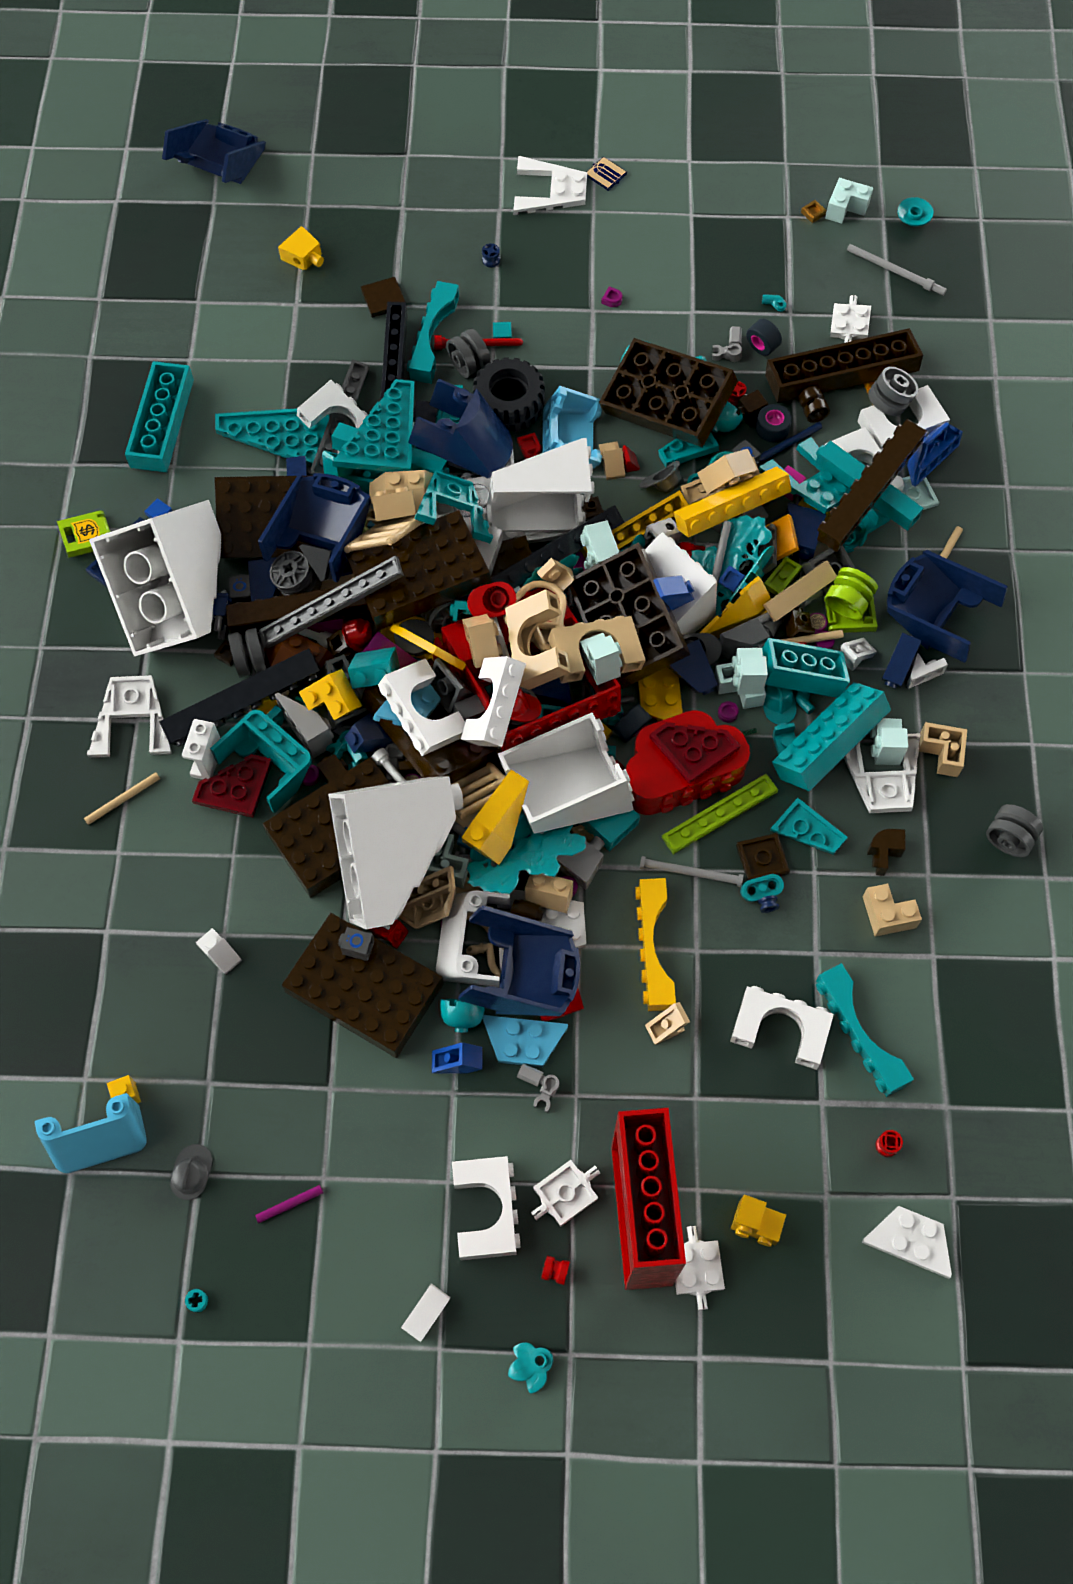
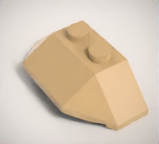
(414, 480)
(431, 899)

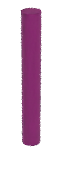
(288, 1204)

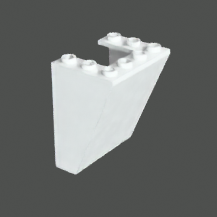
(542, 491)
(673, 561)
(569, 776)

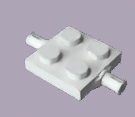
(850, 320)
(565, 1193)
(702, 1269)

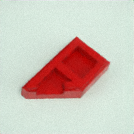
(529, 445)

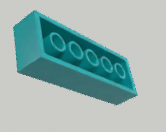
(159, 417)
(831, 736)

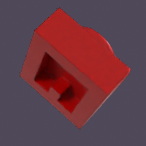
(394, 935)

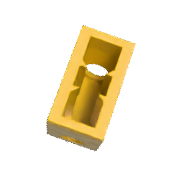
(301, 250)

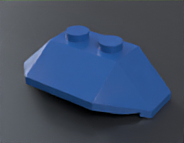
(933, 451)

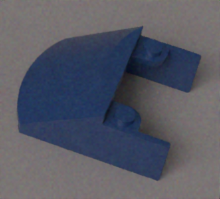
(214, 148)
(475, 443)
(318, 512)
(928, 593)
(537, 966)

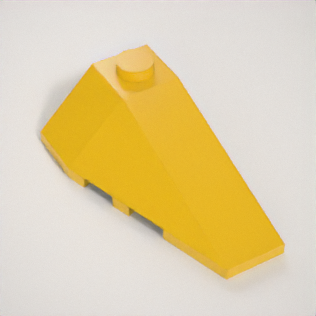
(746, 608)
(495, 824)

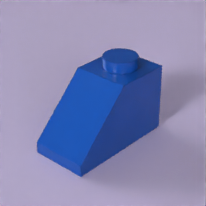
(674, 591)
(457, 1059)

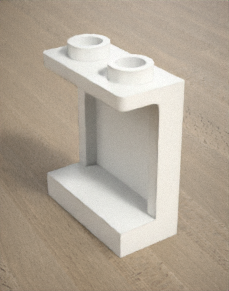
(197, 748)

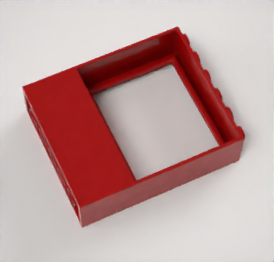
(602, 704)
(647, 1199)

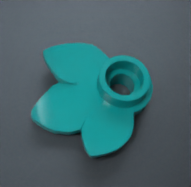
(527, 1367)

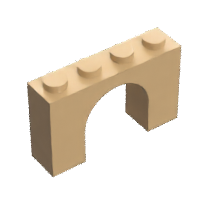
(522, 621)
(621, 630)

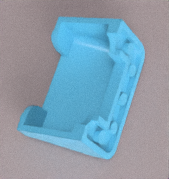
(569, 418)
(97, 1141)

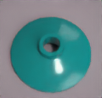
(915, 211)

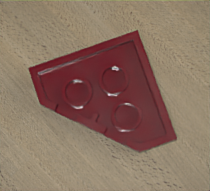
(693, 748)
(235, 787)

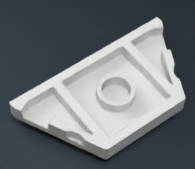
(912, 1240)

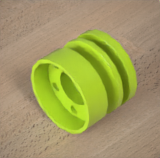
(851, 593)

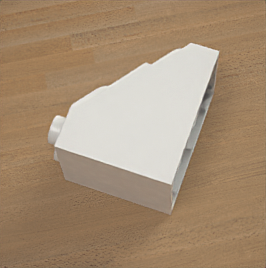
(163, 576)
(388, 842)

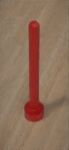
(440, 342)

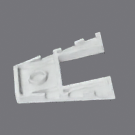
(567, 186)
(124, 699)
(887, 789)
(572, 920)

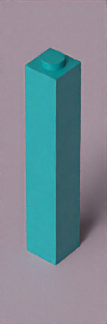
(420, 459)
(847, 469)

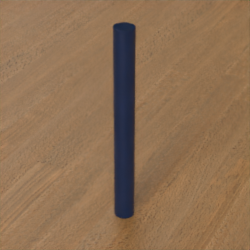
(791, 441)

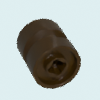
(814, 404)

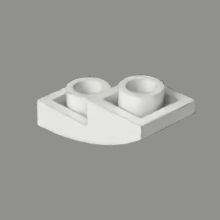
(425, 1312)

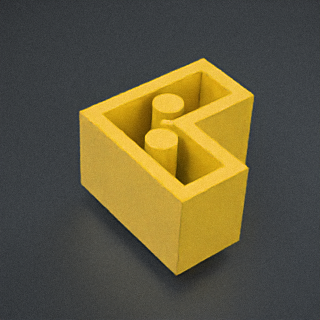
(334, 692)
(758, 1221)

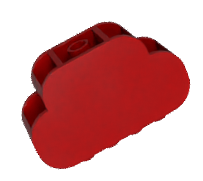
(661, 787)

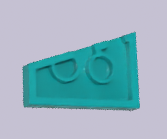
(683, 451)
(809, 828)

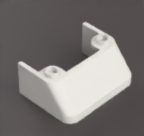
(450, 961)

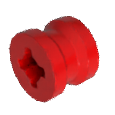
(740, 390)

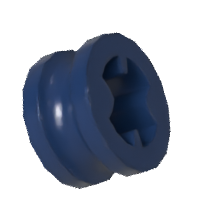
(768, 904)

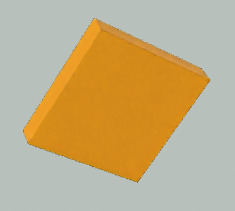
(786, 536)

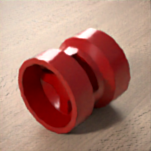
(885, 1147)
(555, 1270)

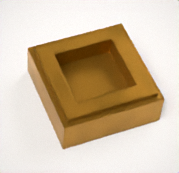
(813, 211)

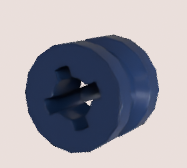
(490, 255)

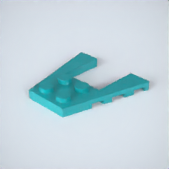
(820, 490)
(456, 493)

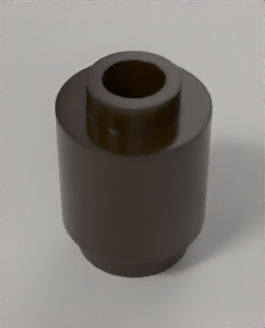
(527, 909)

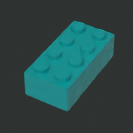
(805, 668)

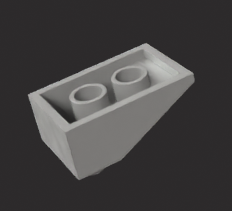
(307, 725)

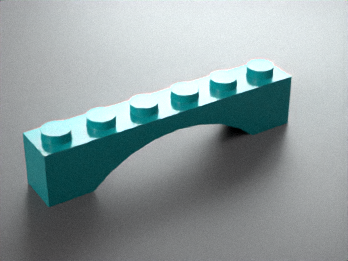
(443, 303)
(888, 1070)

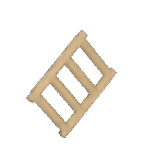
(384, 533)
(495, 774)

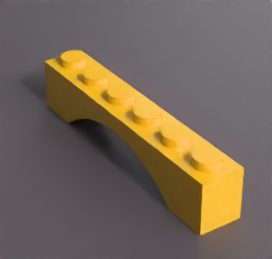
(659, 986)

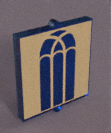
(606, 173)

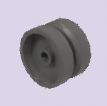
(468, 352)
(893, 391)
(248, 652)
(1014, 830)

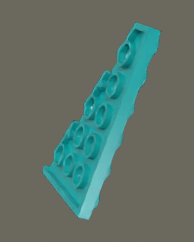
(273, 431)
(384, 434)

